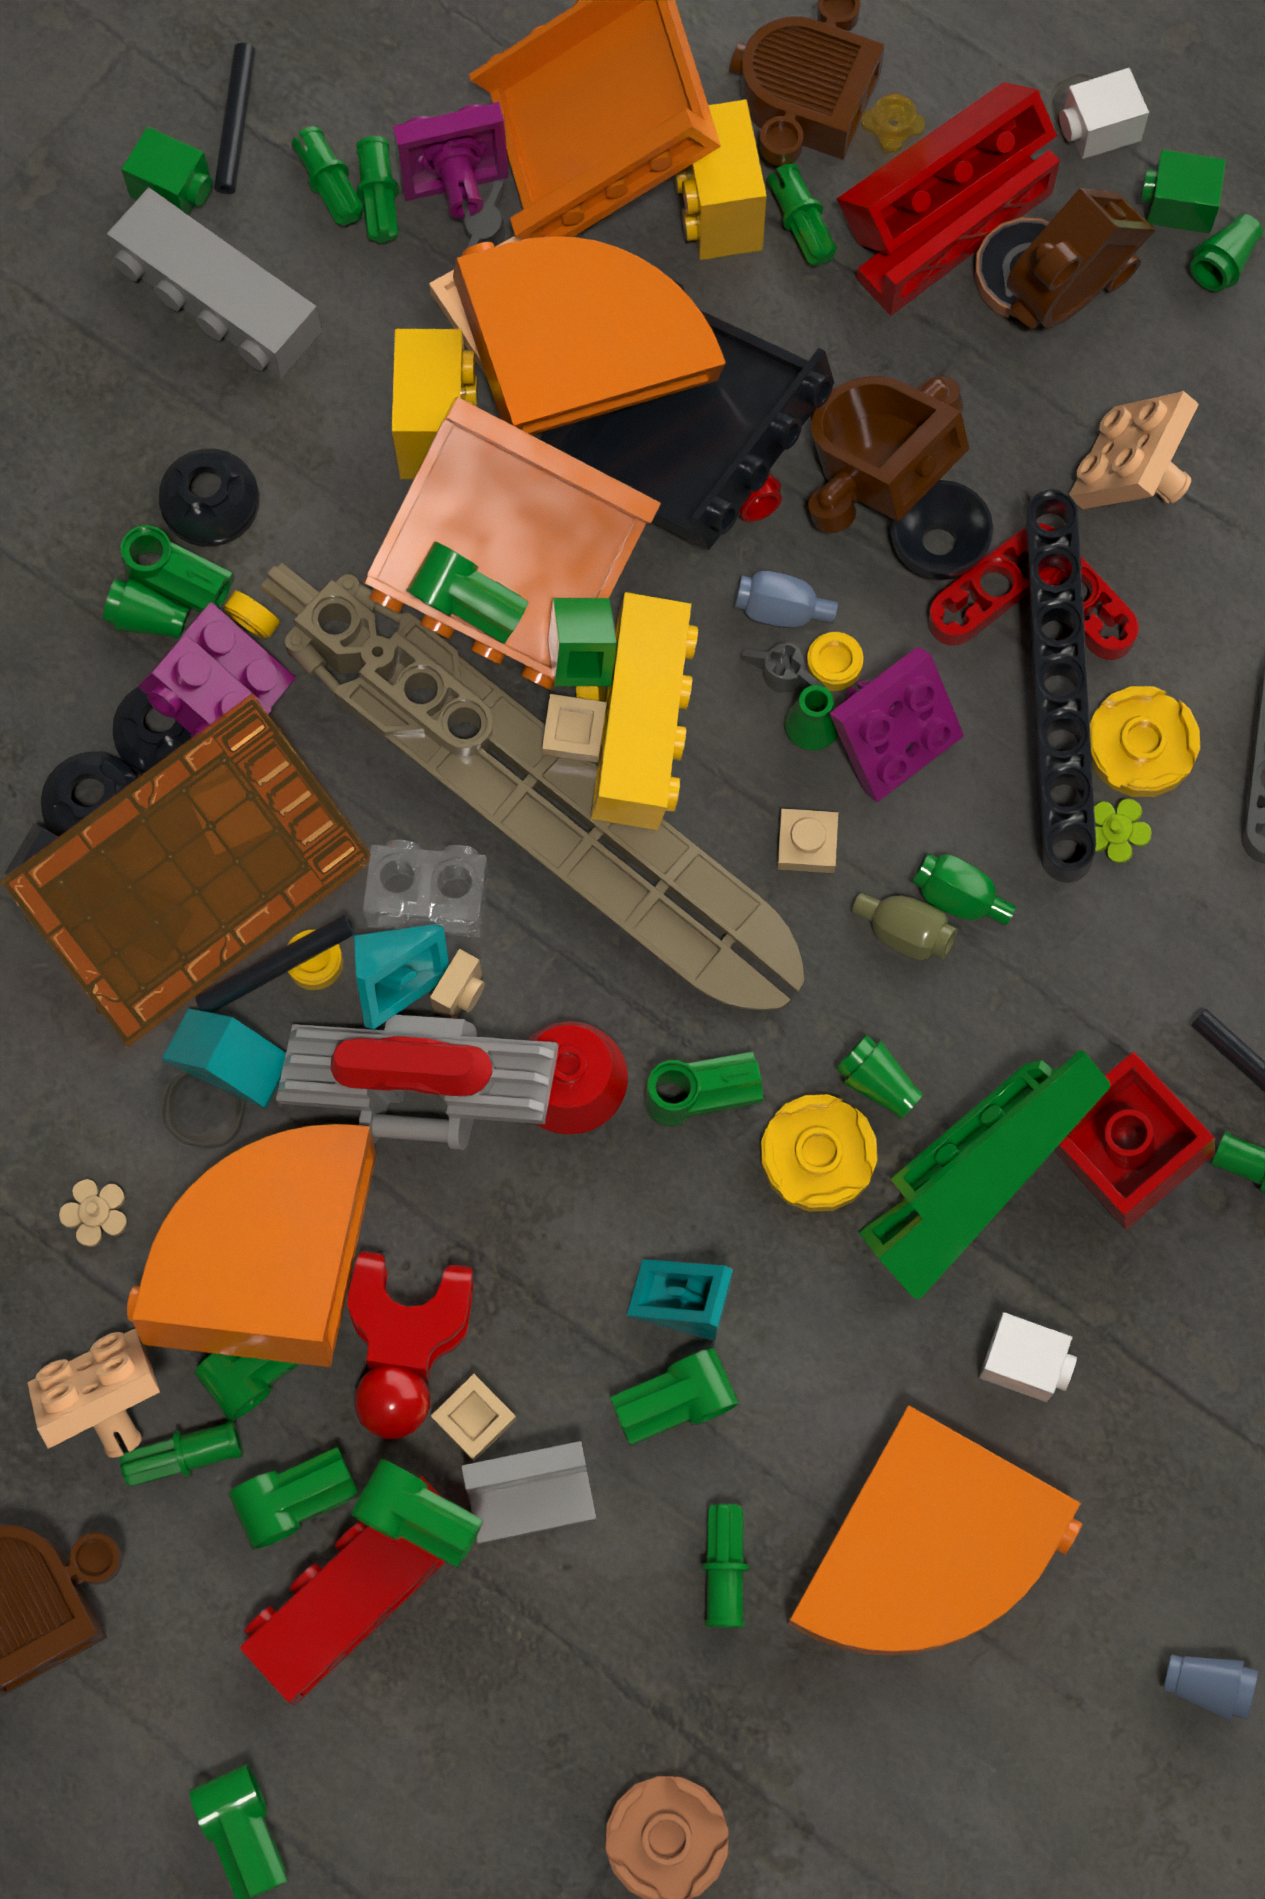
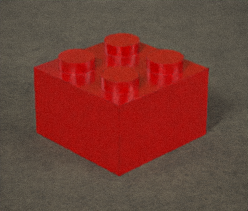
(1135, 1143)

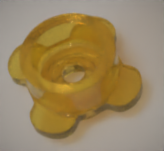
(897, 108)

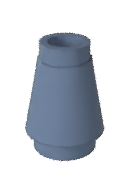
(1213, 1684)

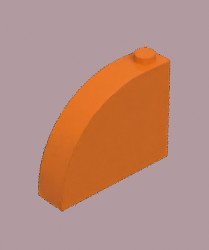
(579, 329)
(261, 1250)
(933, 1546)

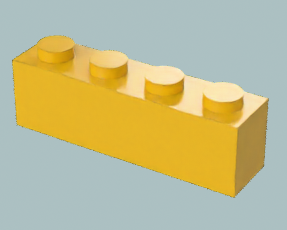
(642, 712)

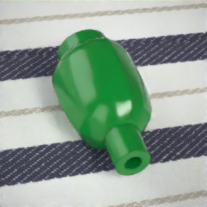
(960, 889)

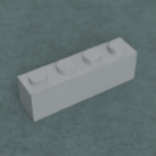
(214, 284)

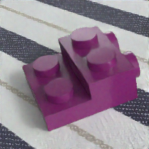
(212, 671)

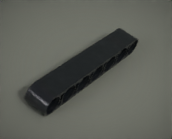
(1067, 659)

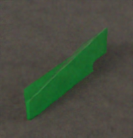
(979, 1167)

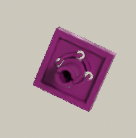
(452, 155)
(890, 717)

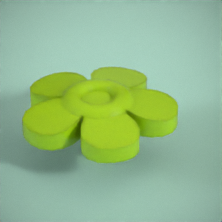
(1120, 829)

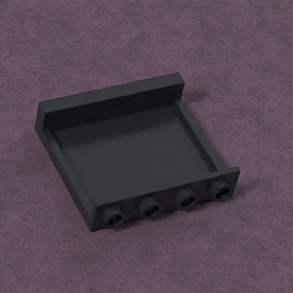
(709, 443)

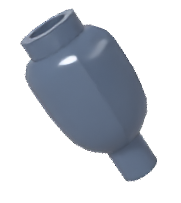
(781, 600)

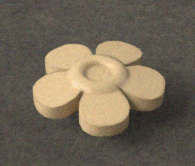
(94, 1212)

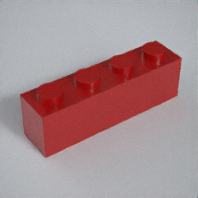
(947, 167)
(335, 1608)

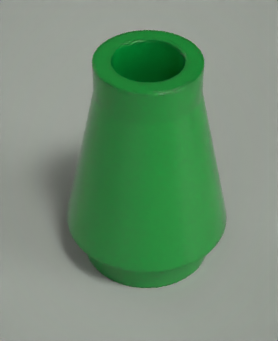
(1223, 256)
(142, 610)
(809, 719)
(879, 1077)

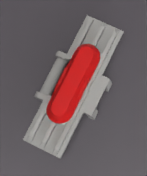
(422, 1055)

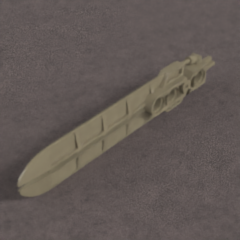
(423, 659)

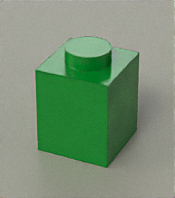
(169, 169)
(1184, 191)
(582, 642)

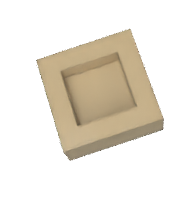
(574, 728)
(808, 840)
(458, 987)
(473, 1417)

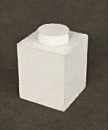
(1104, 113)
(1028, 1358)

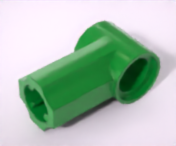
(177, 573)
(457, 588)
(709, 1087)
(240, 1382)
(689, 1392)
(277, 1503)
(405, 1508)
(234, 1818)

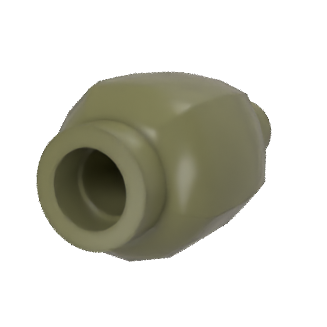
(908, 925)

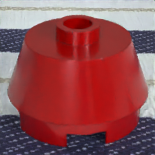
(587, 1077)

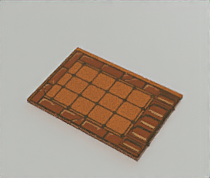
(187, 870)

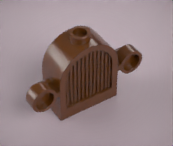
(808, 81)
(1076, 256)
(884, 446)
(43, 1603)

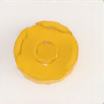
(1143, 741)
(818, 1153)

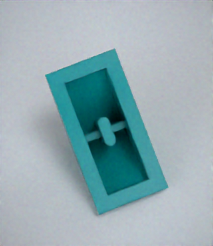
(397, 969)
(226, 1056)
(681, 1296)

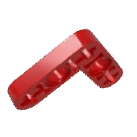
(956, 597)

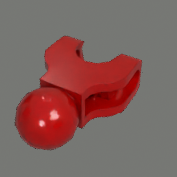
(403, 1343)

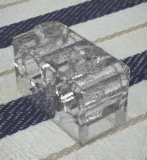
(423, 901)

